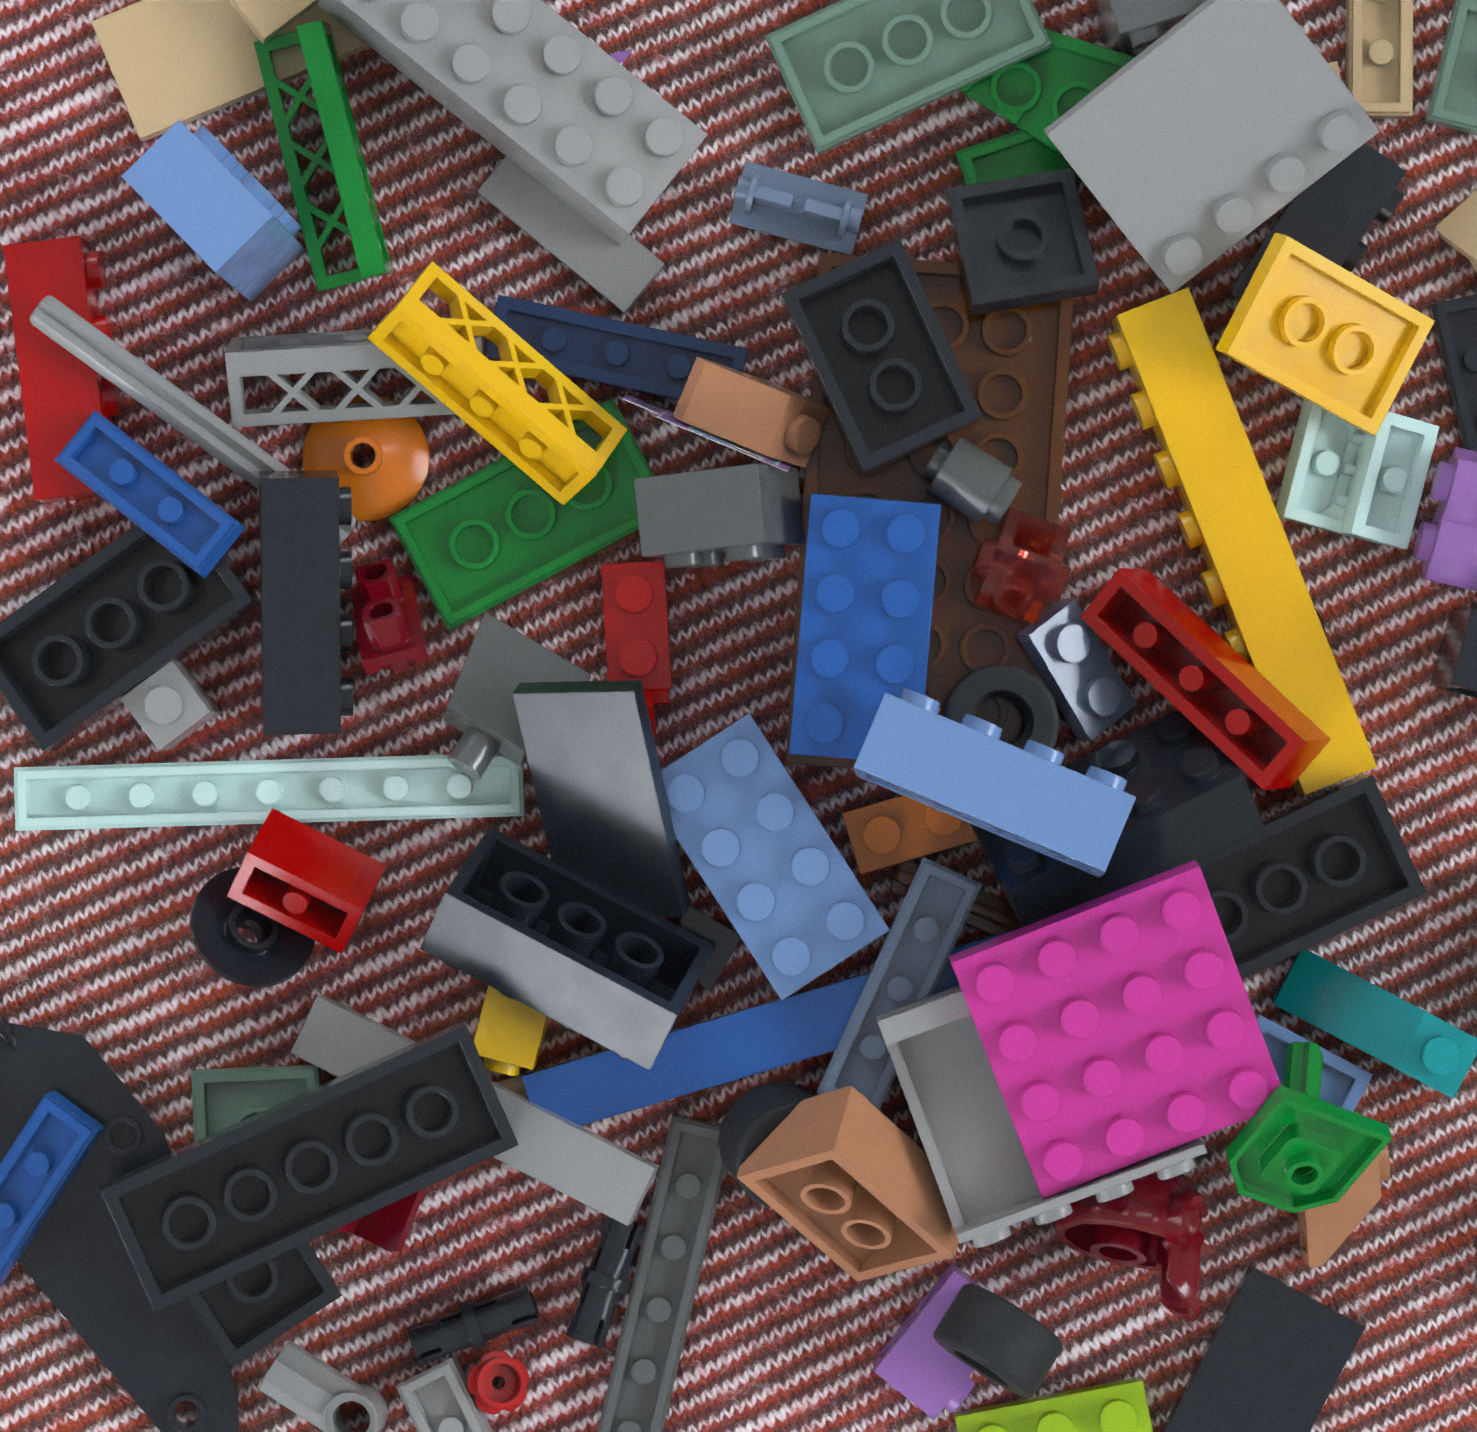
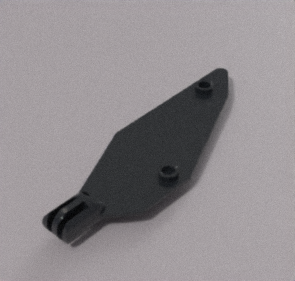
(78, 1248)

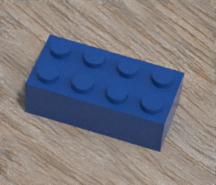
(861, 617)

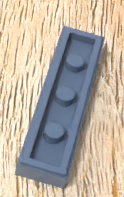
(902, 974)

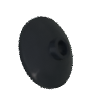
(214, 930)

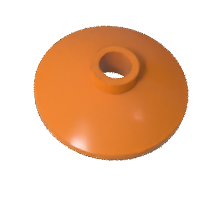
(398, 466)

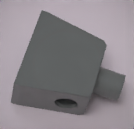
(483, 695)

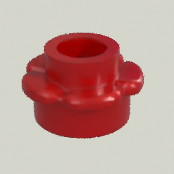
(514, 1386)

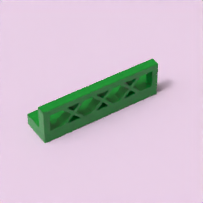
(344, 151)

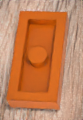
(900, 832)

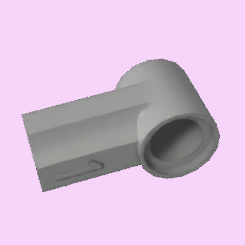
(319, 1390)

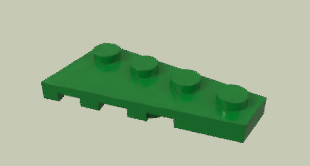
(1046, 84)

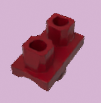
(387, 618)

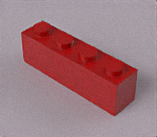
(55, 384)
(1205, 678)

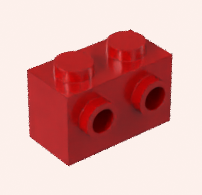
(306, 880)

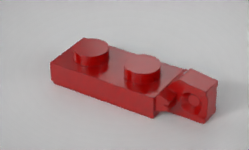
(638, 628)

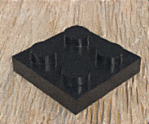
(1022, 241)

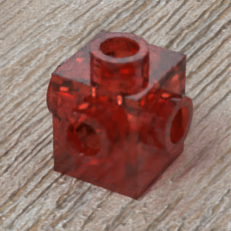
(1018, 579)

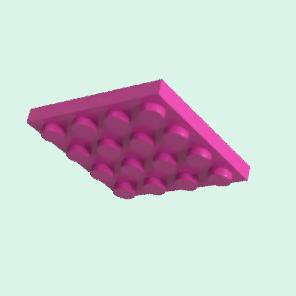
(1117, 1028)

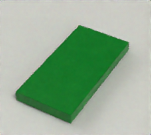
(507, 533)

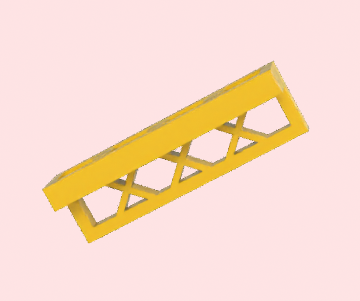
(493, 393)

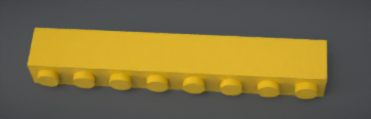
(1235, 524)

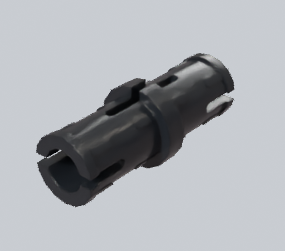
(605, 1282)
(474, 1324)

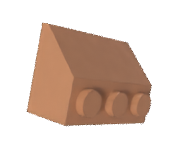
(853, 1186)

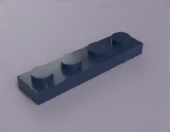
(611, 349)

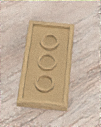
(195, 58)

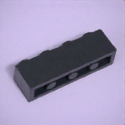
(302, 602)

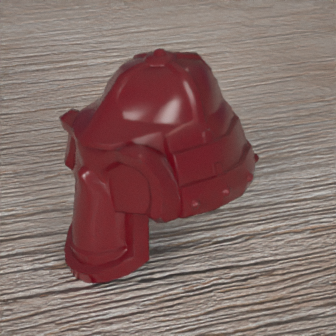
(1146, 1229)

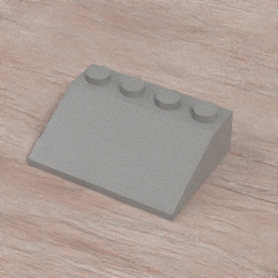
(1210, 133)

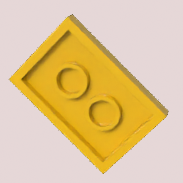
(1324, 334)

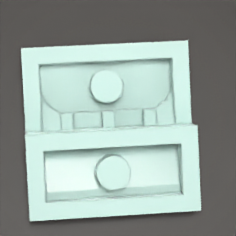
(1355, 479)

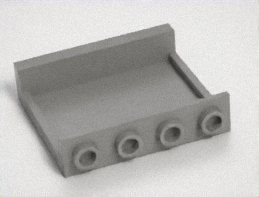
(971, 1131)

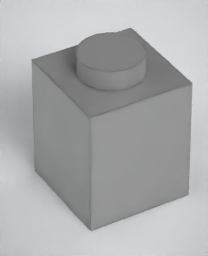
(170, 705)

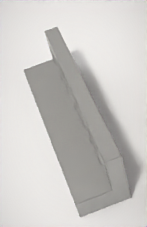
(316, 353)

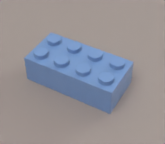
(216, 208)
(993, 783)
(768, 858)

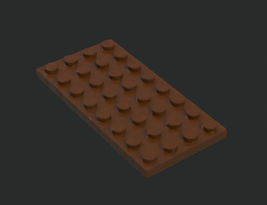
(1020, 382)

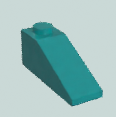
(1377, 1022)

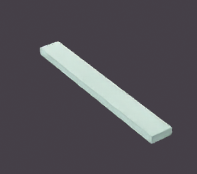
(250, 788)

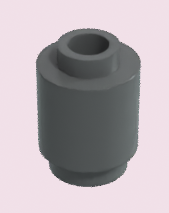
(971, 481)

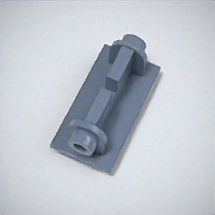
(798, 208)

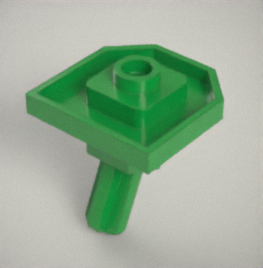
(1301, 1147)

